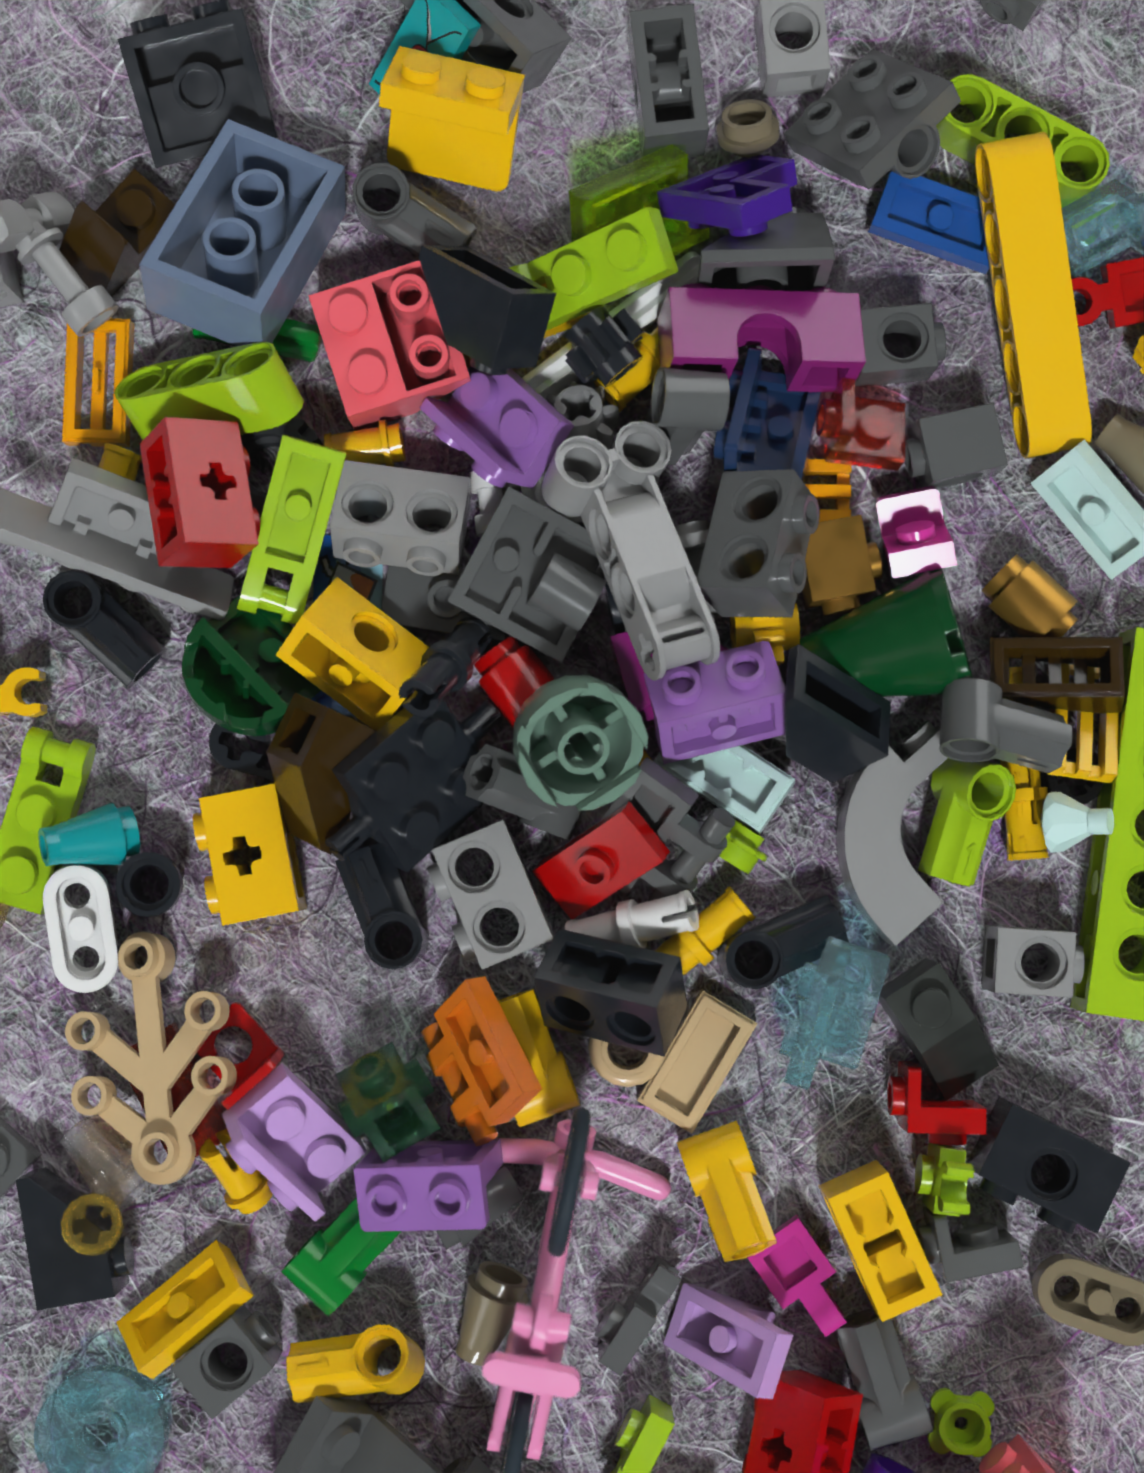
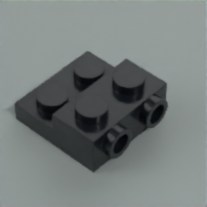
(195, 79)

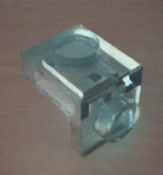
(1103, 225)

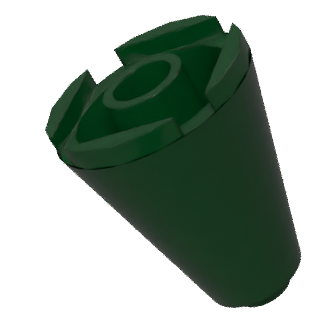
(898, 641)

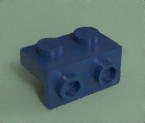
(768, 423)

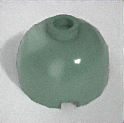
(579, 742)

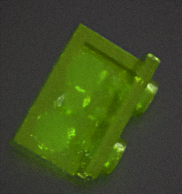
(630, 190)

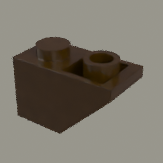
(302, 761)

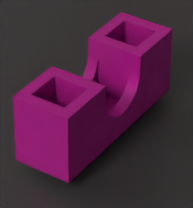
(810, 331)

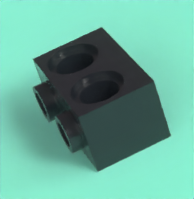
(611, 991)

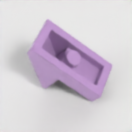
(729, 1339)

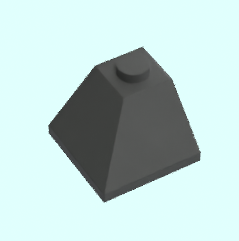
(787, 256)

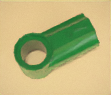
(336, 1259)

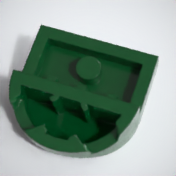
(235, 671)

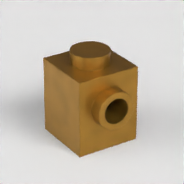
(840, 566)

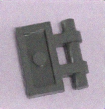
(664, 806)

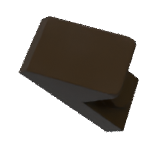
(113, 240)

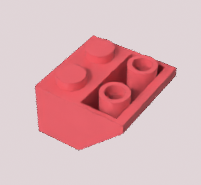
(386, 345)

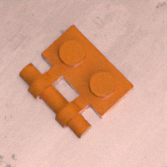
(479, 1060)

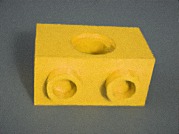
(353, 653)

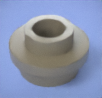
(747, 128)

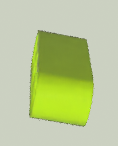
(1003, 113)
(228, 384)

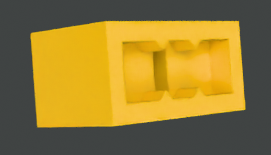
(880, 1240)

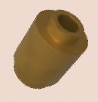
(1030, 600)

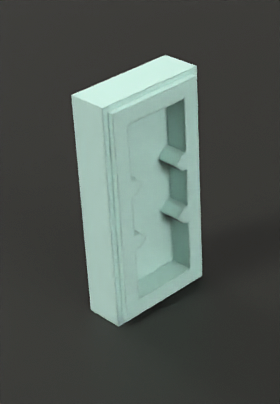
(735, 782)

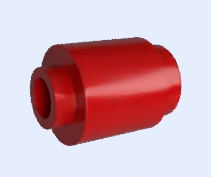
(511, 676)

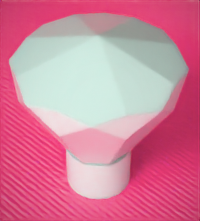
(1069, 821)

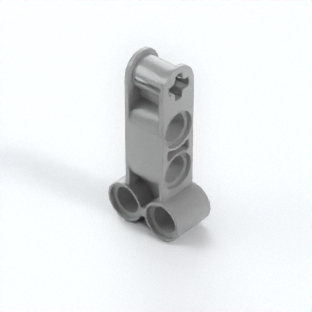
(636, 543)

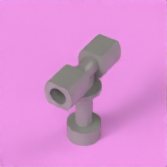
(35, 231)

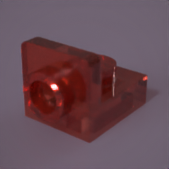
(861, 429)

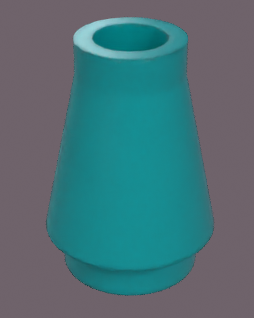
(93, 838)

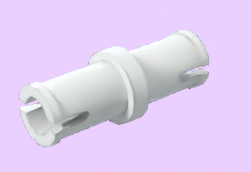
(641, 922)

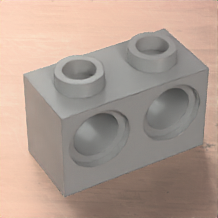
(404, 503)
(507, 888)

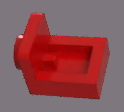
(942, 1120)

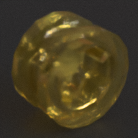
(78, 1210)

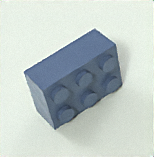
(244, 236)

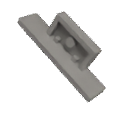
(107, 530)

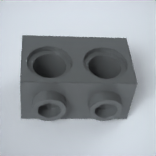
(758, 543)

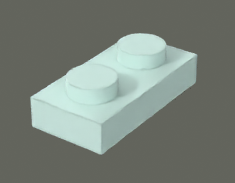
(1095, 508)

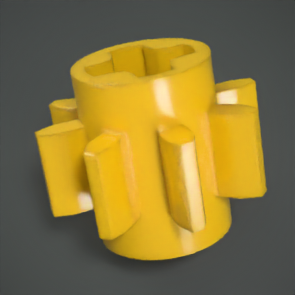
(778, 631)

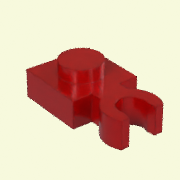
(1119, 294)

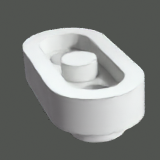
(80, 926)

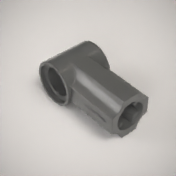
(416, 216)
(687, 405)
(985, 726)
(496, 780)
(891, 1396)

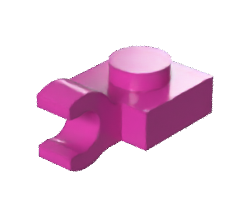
(796, 1271)

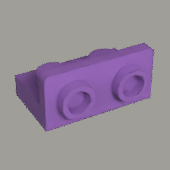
(500, 426)
(718, 704)
(427, 1187)

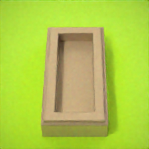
(697, 1061)

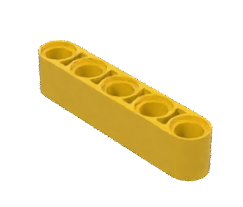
(1033, 293)

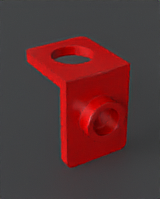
(261, 1061)

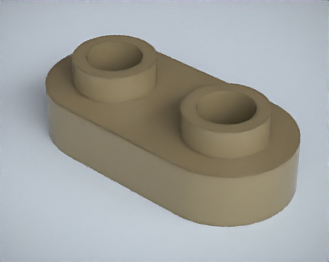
(1092, 1299)

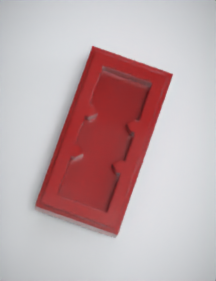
(601, 861)

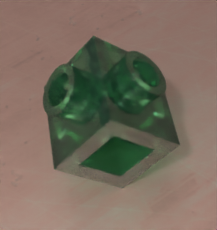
(387, 1101)

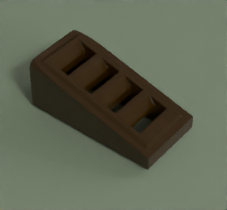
(1078, 651)

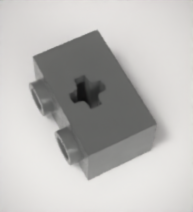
(668, 79)

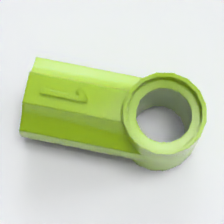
(968, 802)

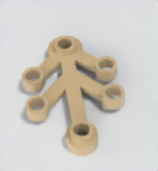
(155, 1066)

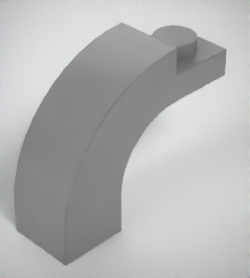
(870, 841)

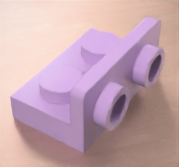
(290, 1140)

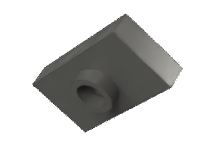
(422, 602)

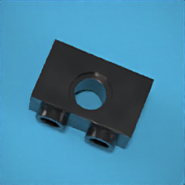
(1084, 1176)

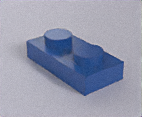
(932, 220)

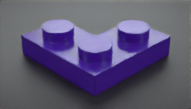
(733, 196)

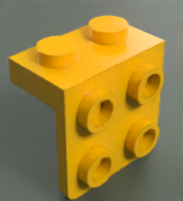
(451, 118)

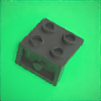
(350, 1438)

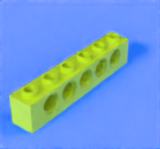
(1114, 859)

